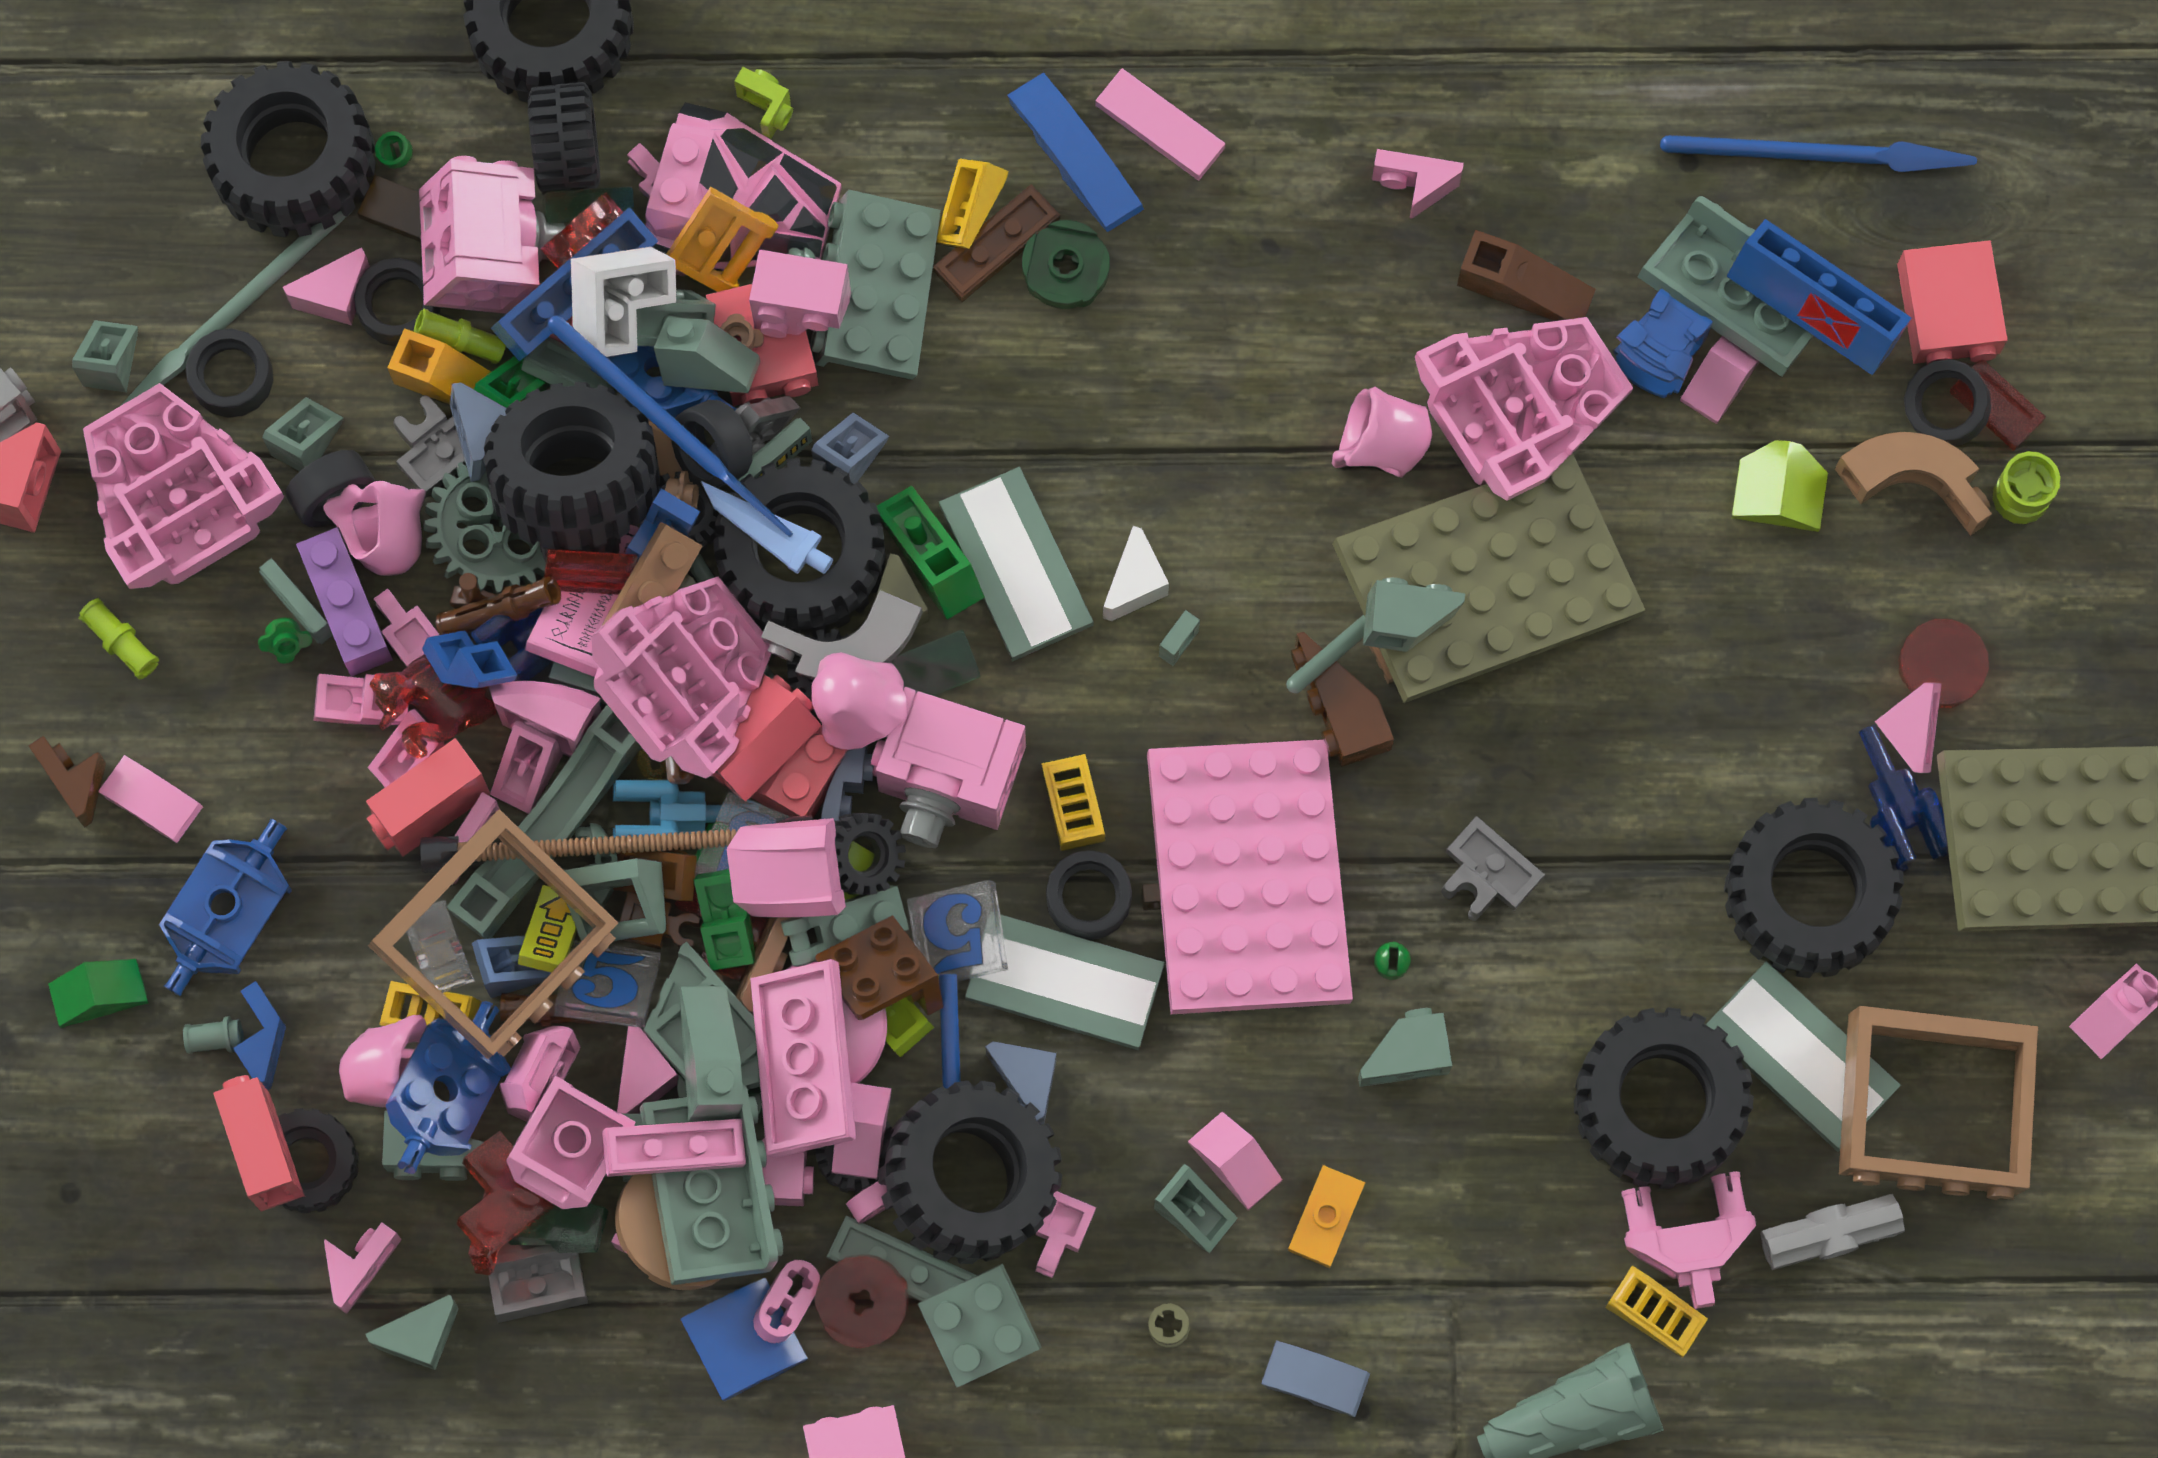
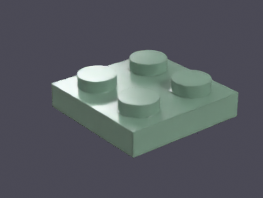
(979, 1325)

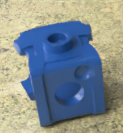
(1661, 345)

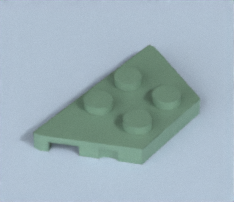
(665, 1022)

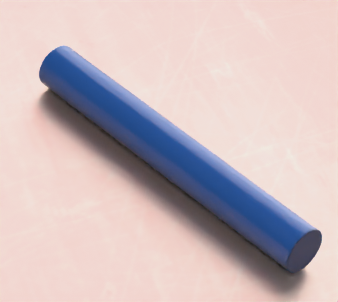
(949, 1030)

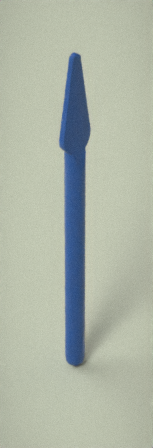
(1898, 156)
(655, 413)

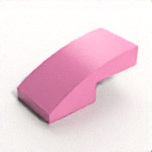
(347, 701)
(150, 799)

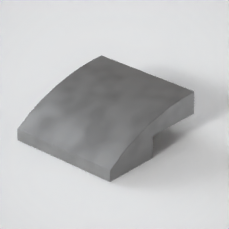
(535, 1281)

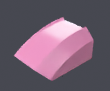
(549, 708)
(786, 869)
(541, 1057)
(563, 1146)

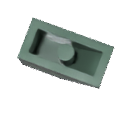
(703, 357)
(1410, 1050)

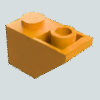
(431, 366)

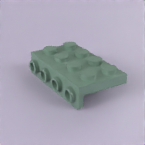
(1694, 271)
(890, 273)
(715, 1218)

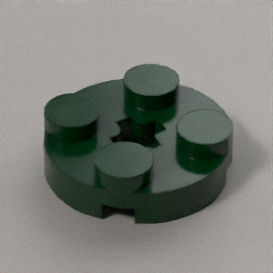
(1079, 285)

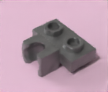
(764, 420)
(433, 447)
(1489, 869)

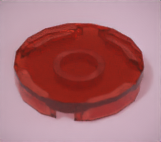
(1944, 654)

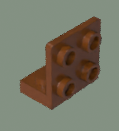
(883, 968)

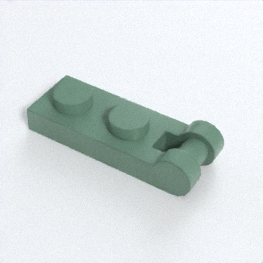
(830, 930)

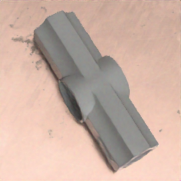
(1832, 1231)

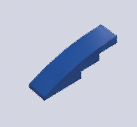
(1075, 152)

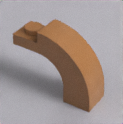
(1918, 460)

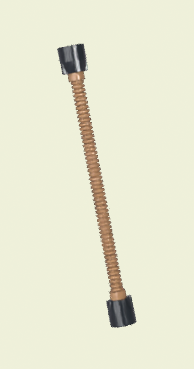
(439, 850)

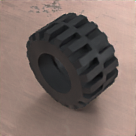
(563, 137)

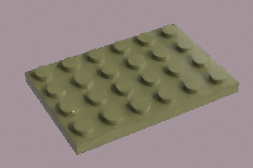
(1529, 571)
(2052, 836)

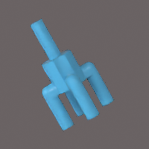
(669, 807)

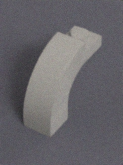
(878, 639)

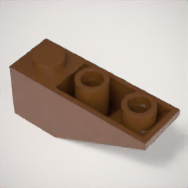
(1522, 279)
(1348, 708)

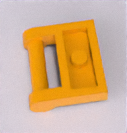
(710, 233)

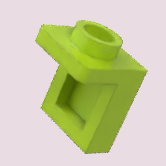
(765, 92)
(905, 1026)

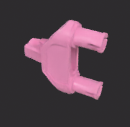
(1695, 1250)

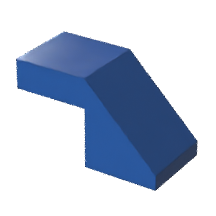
(667, 510)
(466, 664)
(262, 1049)

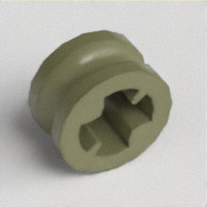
(1157, 1332)

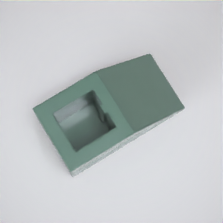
(1406, 614)

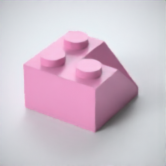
(798, 294)

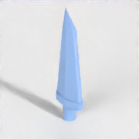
(792, 550)

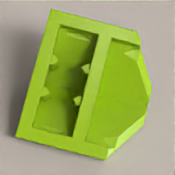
(1780, 487)

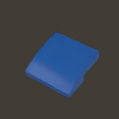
(730, 1346)

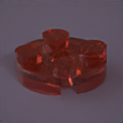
(581, 230)
(838, 1312)

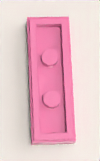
(1160, 124)
(674, 1147)

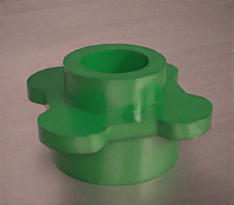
(284, 639)

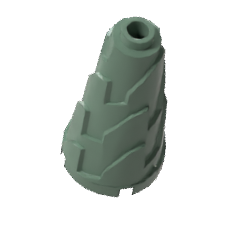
(1581, 1411)

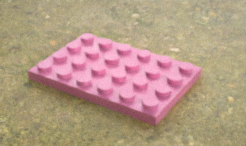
(1249, 877)

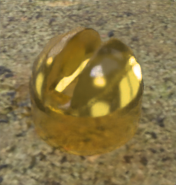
(645, 767)

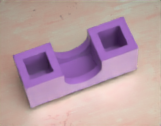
(344, 602)

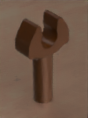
(467, 592)

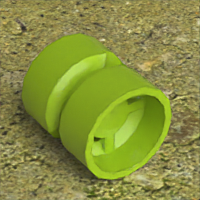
(2026, 487)

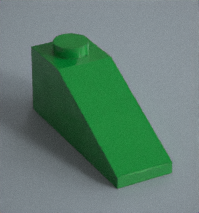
(930, 552)

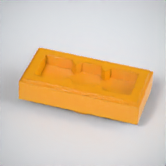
(1326, 1216)

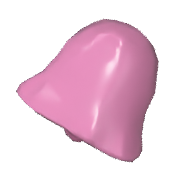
(1384, 433)
(382, 535)
(857, 700)
(377, 1061)

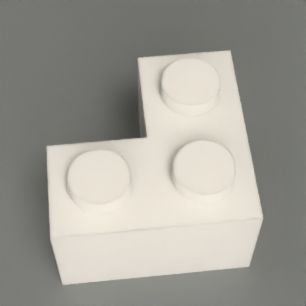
(611, 289)

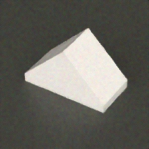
(1137, 578)

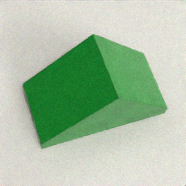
(509, 383)
(97, 990)

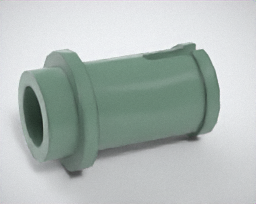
(213, 1035)

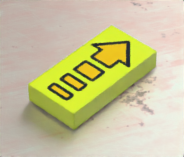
(548, 934)

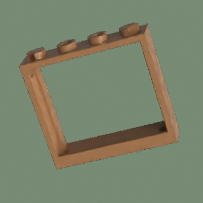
(564, 974)
(1945, 1029)

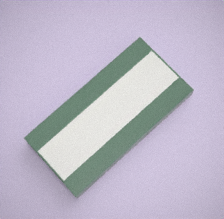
(1016, 563)
(1071, 983)
(1796, 1051)

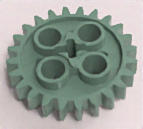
(496, 565)

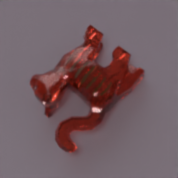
(445, 705)

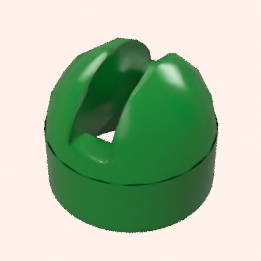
(386, 152)
(1382, 958)

